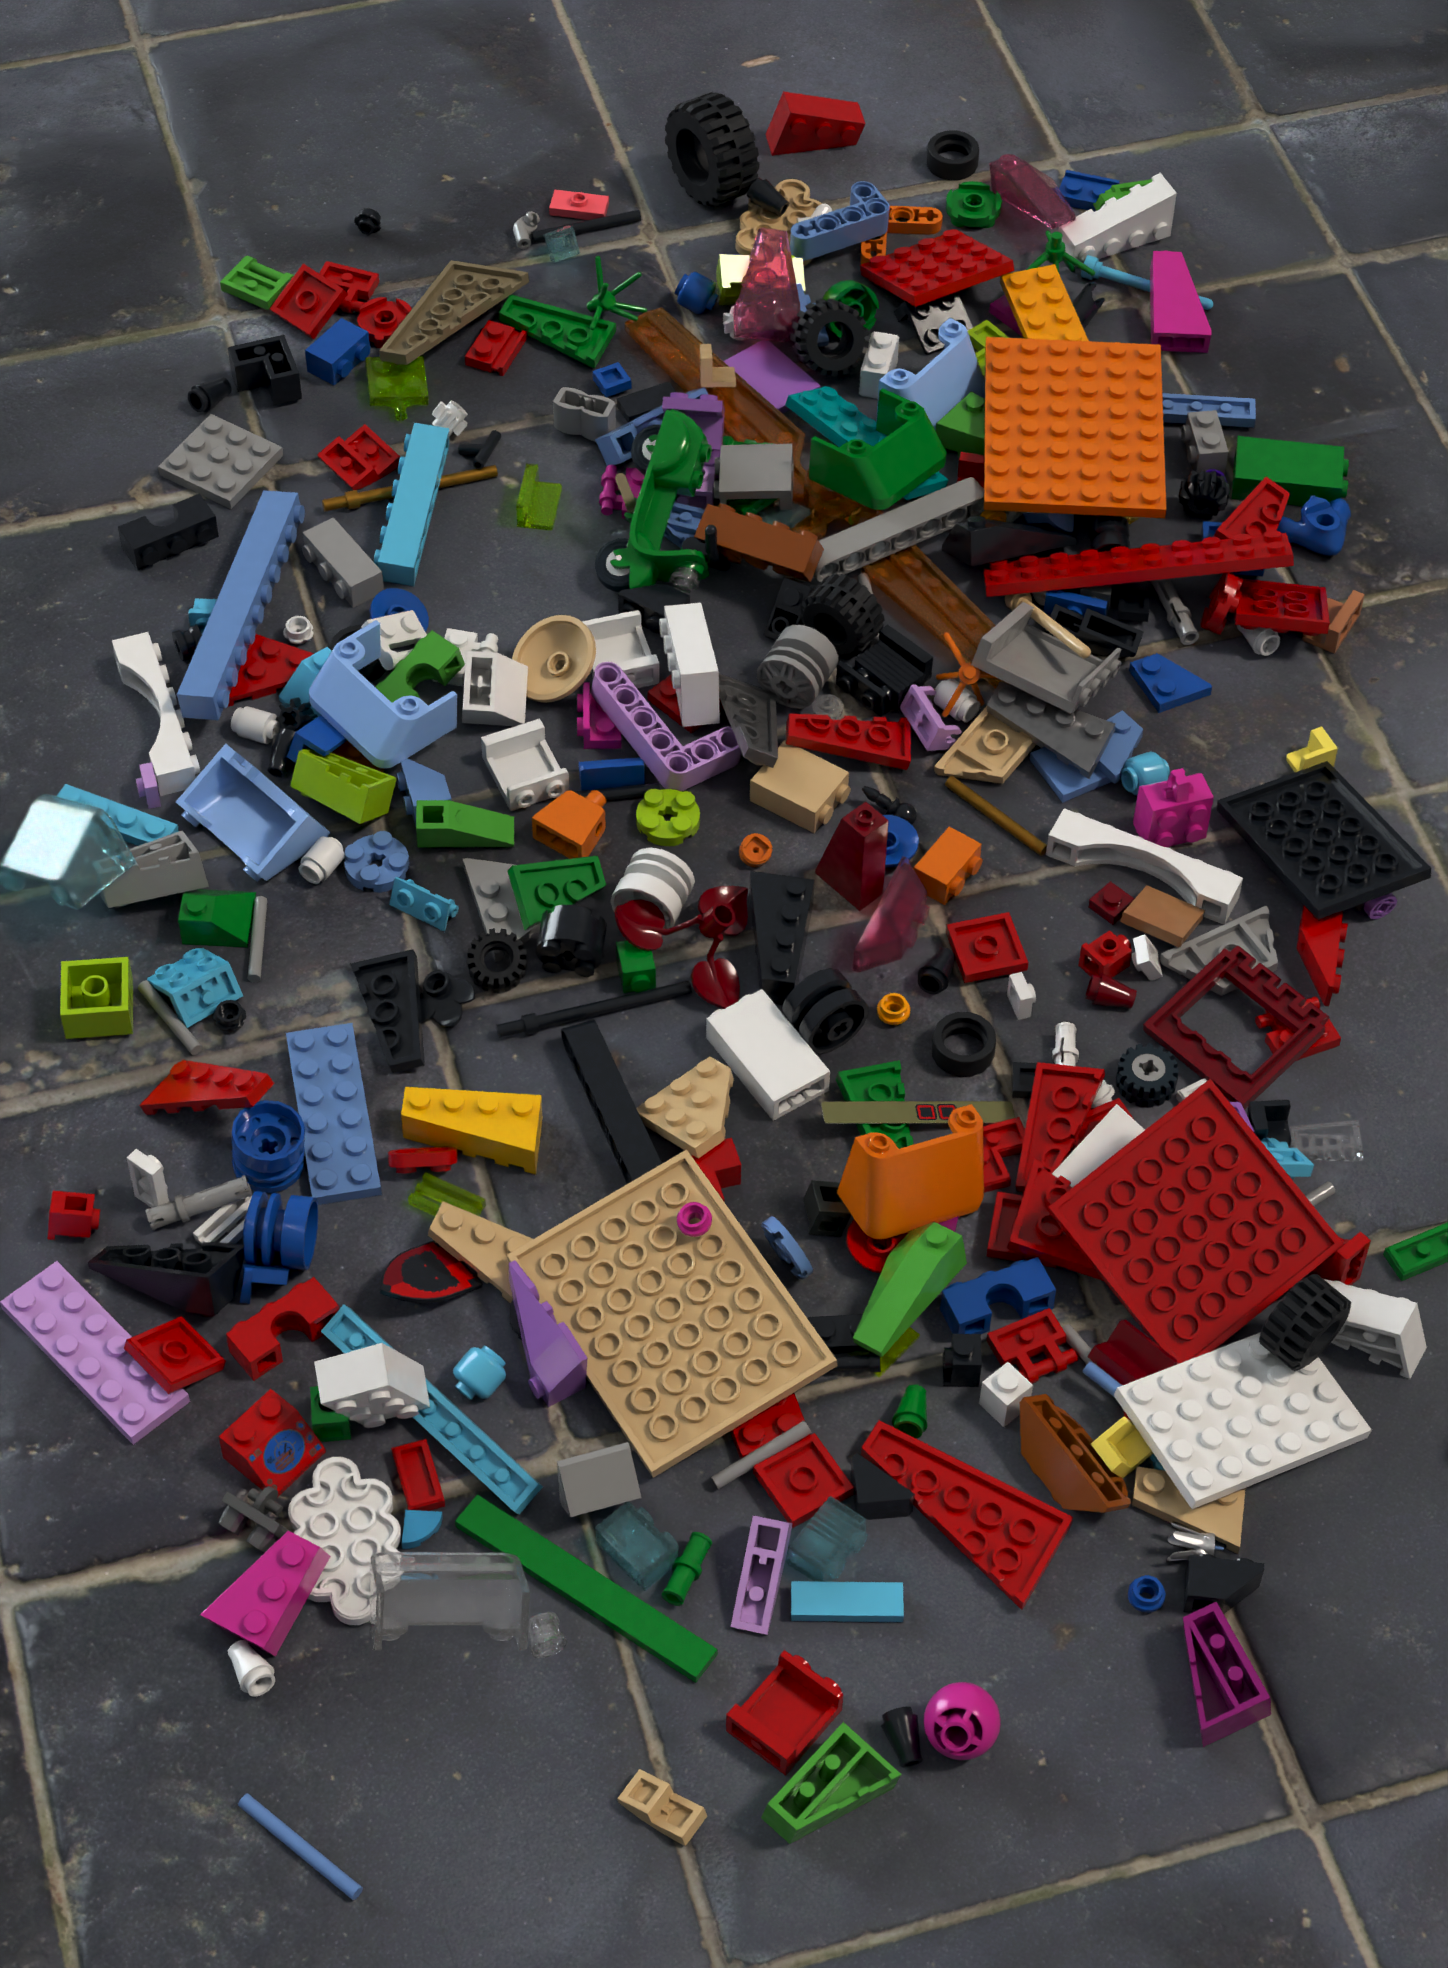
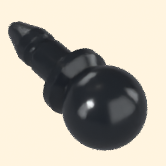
(894, 808)

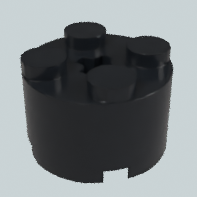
(571, 940)

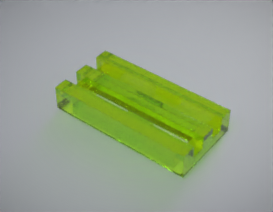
(444, 1191)

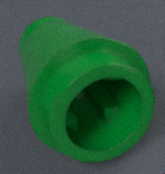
(912, 1412)

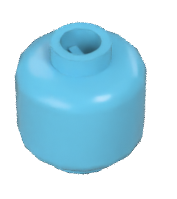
(1144, 770)
(479, 1373)

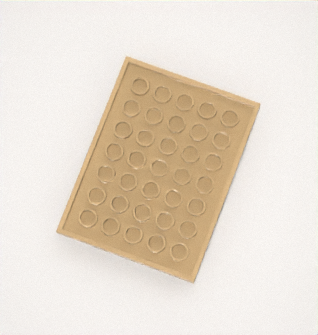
(673, 1325)

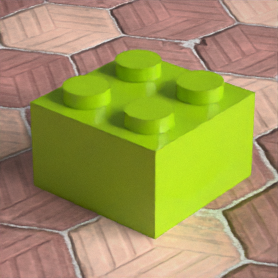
(96, 997)

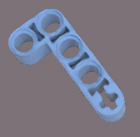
(844, 227)

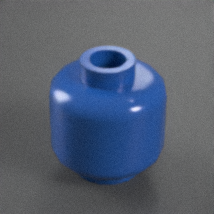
(696, 293)

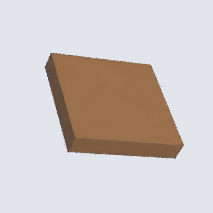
(1162, 916)

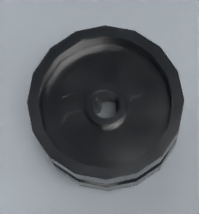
(825, 1010)

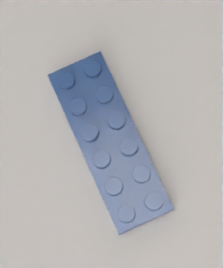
(334, 1114)

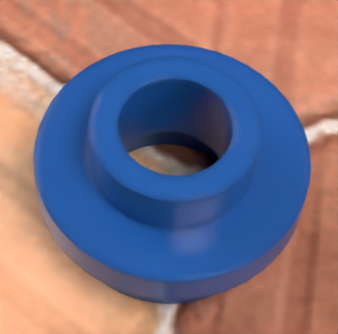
(1149, 1585)

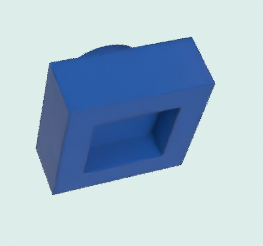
(612, 379)

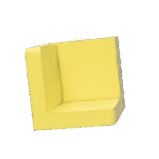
(1319, 750)
(1122, 1447)

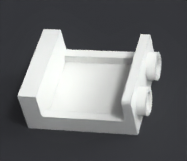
(622, 642)
(524, 765)

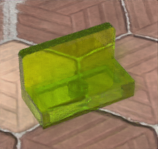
(537, 501)

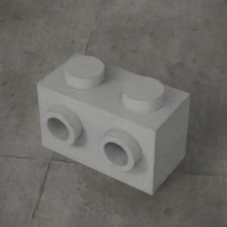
(1205, 441)

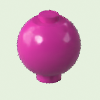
(962, 1721)

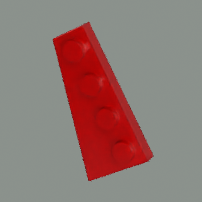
(866, 741)

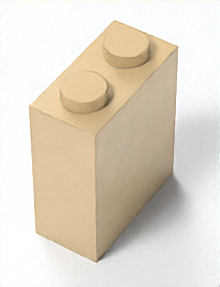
(800, 787)

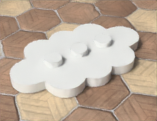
(351, 1524)

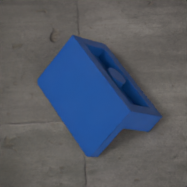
(318, 736)
(611, 773)

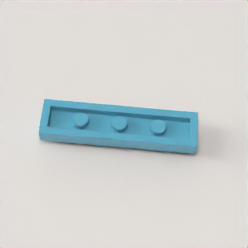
(133, 824)

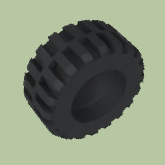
(711, 149)

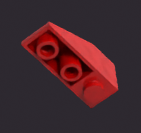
(1320, 951)

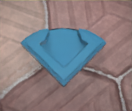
(419, 1527)

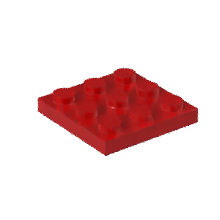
(1282, 607)

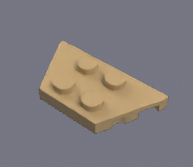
(985, 751)

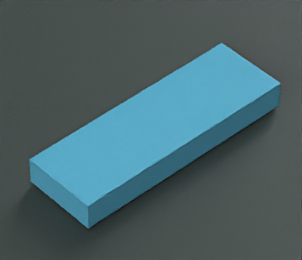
(847, 1601)

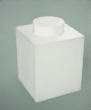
(1003, 1392)

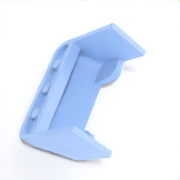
(364, 716)

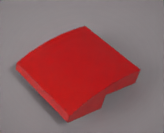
(360, 458)

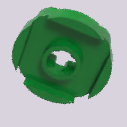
(980, 215)

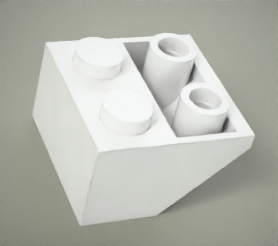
(494, 690)

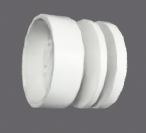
(658, 879)

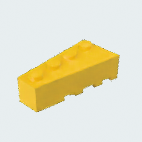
(476, 1122)

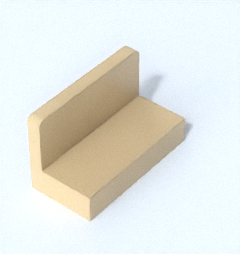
(714, 376)

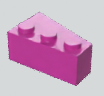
(270, 1593)

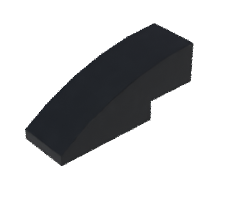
(1098, 631)

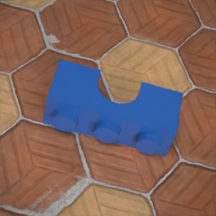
(1021, 1285)

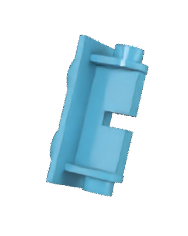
(422, 904)

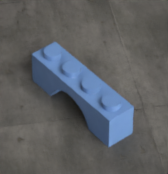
(617, 444)

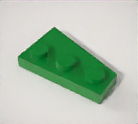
(553, 883)

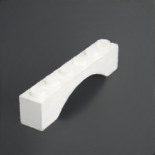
(170, 754)
(1086, 841)

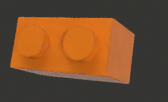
(949, 865)

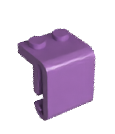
(706, 412)

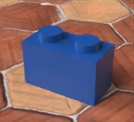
(337, 351)

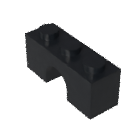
(149, 543)

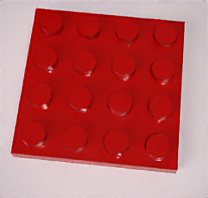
(936, 267)

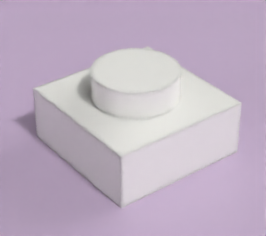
(1146, 958)
(1021, 995)

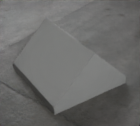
(597, 1480)

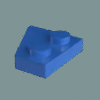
(1167, 683)

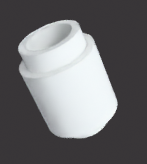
(966, 705)
(255, 724)
(321, 859)

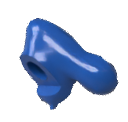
(1320, 527)

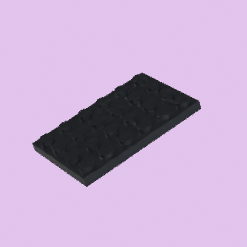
(1323, 840)

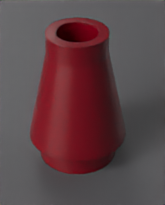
(1109, 992)

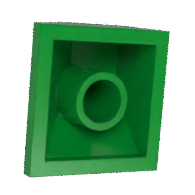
(216, 917)

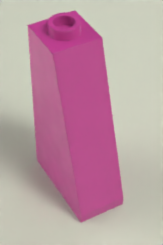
(1175, 307)

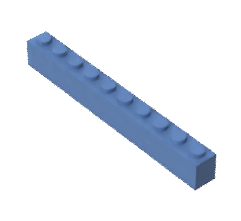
(240, 606)

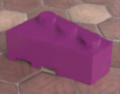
(1222, 1676)

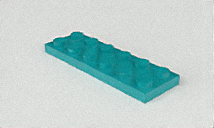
(843, 422)

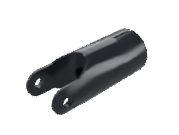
(1085, 305)

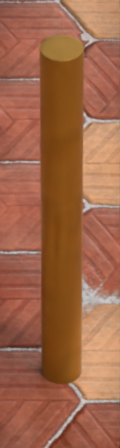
(996, 815)

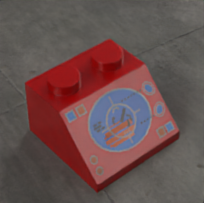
(271, 1443)

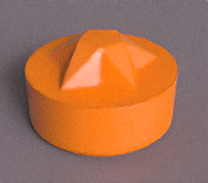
(755, 850)

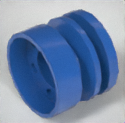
(268, 1146)
(273, 1230)

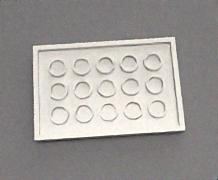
(1238, 1418)

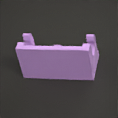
(926, 721)

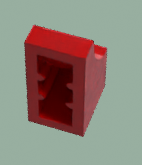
(1346, 1262)

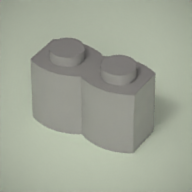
(583, 413)

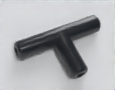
(481, 451)

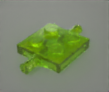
(396, 384)

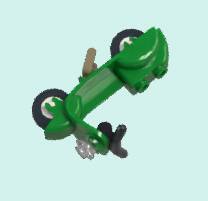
(672, 465)

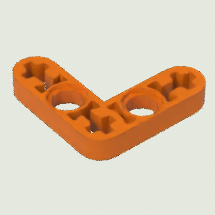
(928, 223)

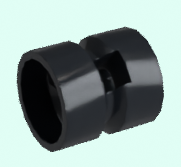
(1109, 532)

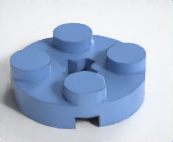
(376, 847)

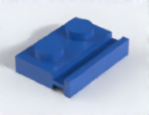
(1083, 189)

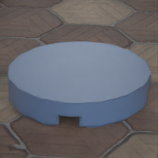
(786, 1247)

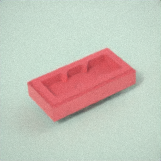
(578, 205)

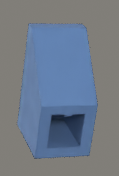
(420, 784)

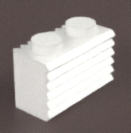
(879, 360)

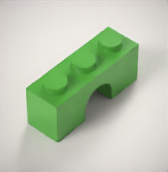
(430, 659)

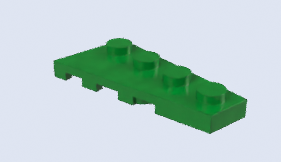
(559, 328)
(877, 1083)

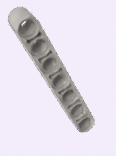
(900, 528)

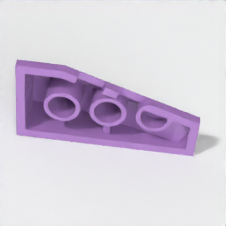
(551, 1351)

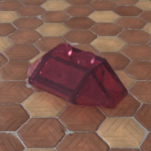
(894, 920)

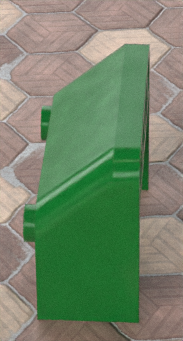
(891, 468)

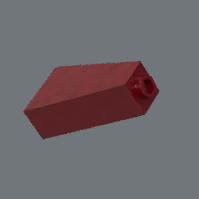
(857, 856)

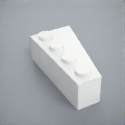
(691, 663)

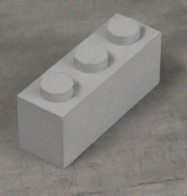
(342, 562)

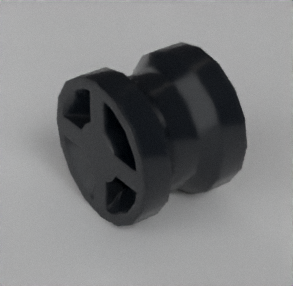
(186, 641)

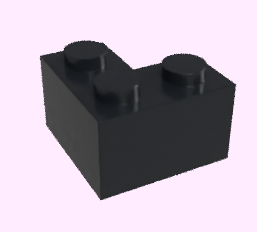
(266, 364)

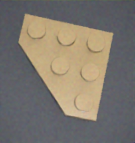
(692, 1108)

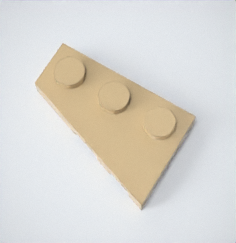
(477, 1243)
(1159, 1496)

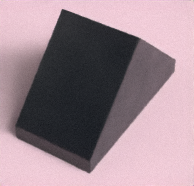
(877, 1493)

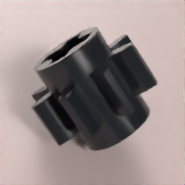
(295, 714)

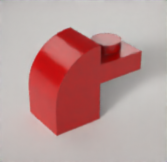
(721, 1166)

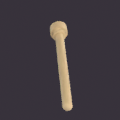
(1049, 624)

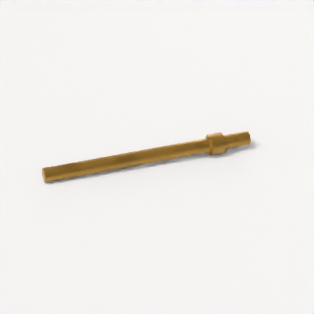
(353, 499)

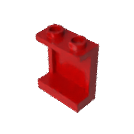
(786, 1712)

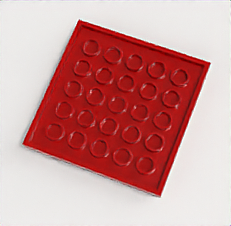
(1195, 1226)

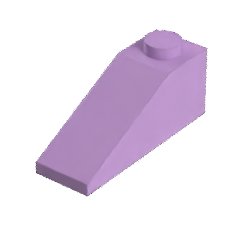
(761, 1574)

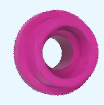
(690, 1211)

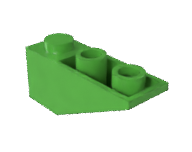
(461, 825)

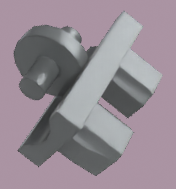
(238, 1513)

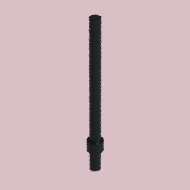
(531, 1023)

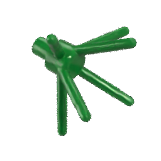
(1056, 253)
(606, 300)

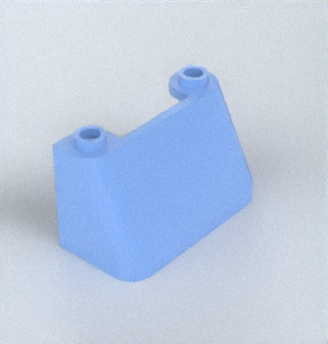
(944, 379)
(250, 815)

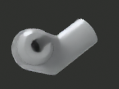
(524, 227)

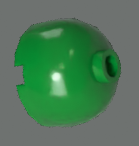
(857, 297)

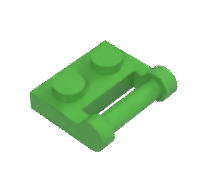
(255, 282)

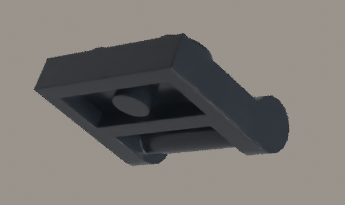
(838, 1336)

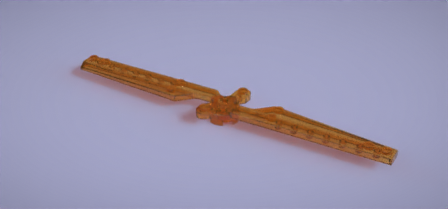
(903, 576)

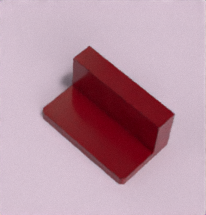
(1130, 1354)

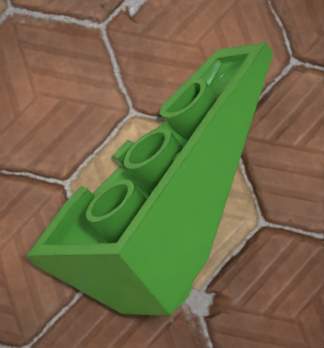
(909, 1283)

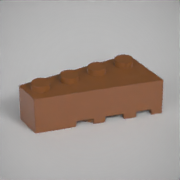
(761, 542)

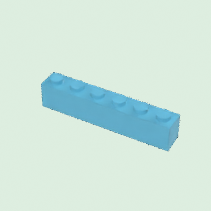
(413, 503)

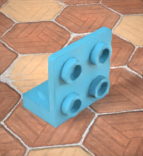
(196, 984)

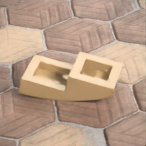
(661, 1808)

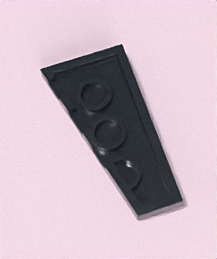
(394, 1006)

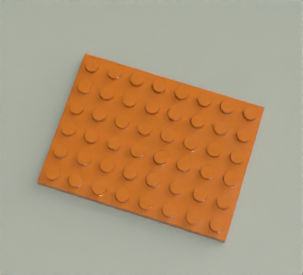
(1074, 428)

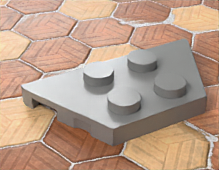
(495, 899)
(1249, 932)

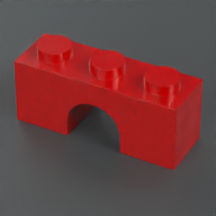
(303, 1309)

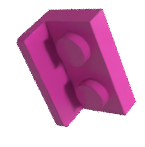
(595, 725)

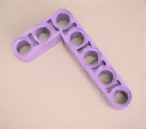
(669, 761)

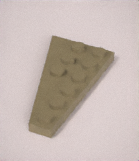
(449, 304)

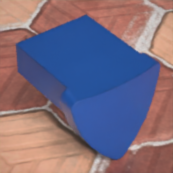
(261, 1274)

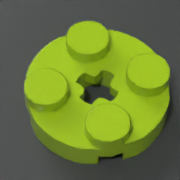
(668, 801)

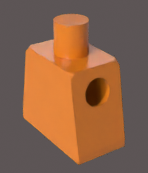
(571, 823)

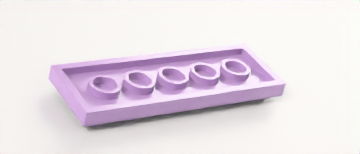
(91, 1351)

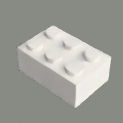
(372, 1385)

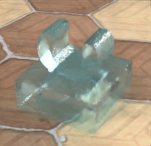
(561, 243)

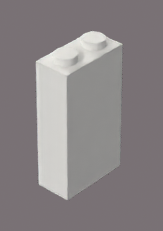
(767, 1054)

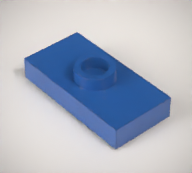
(1073, 602)

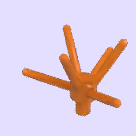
(967, 675)

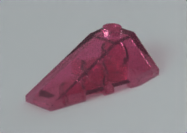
(1030, 191)
(768, 290)

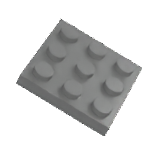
(220, 461)

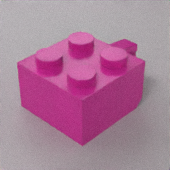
(1174, 809)

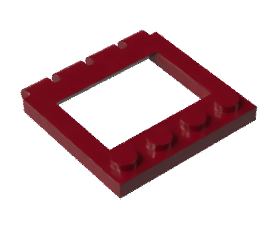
(1259, 985)

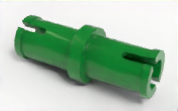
(687, 1568)

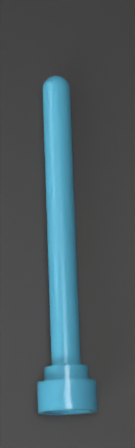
(1125, 278)

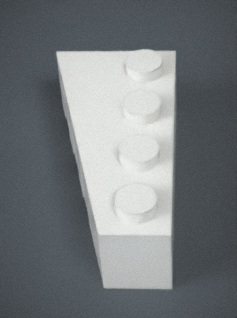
(1122, 223)

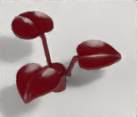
(721, 913)

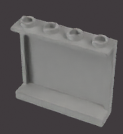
(1042, 662)

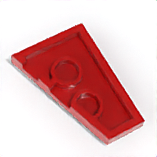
(1257, 513)

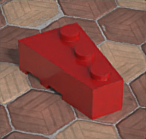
(813, 124)

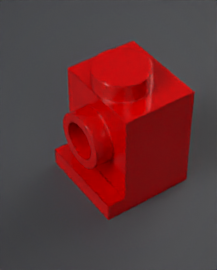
(1106, 955)
(72, 1214)

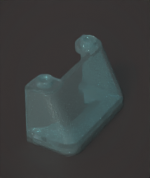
(69, 848)

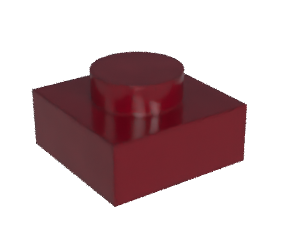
(1110, 902)

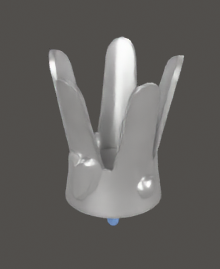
(1201, 1543)

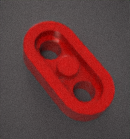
(436, 1158)

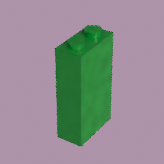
(1295, 466)

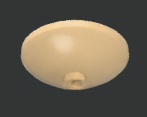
(557, 657)

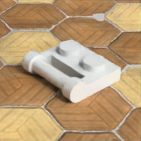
(395, 632)

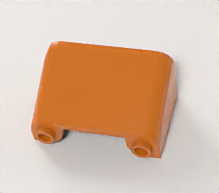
(918, 1184)

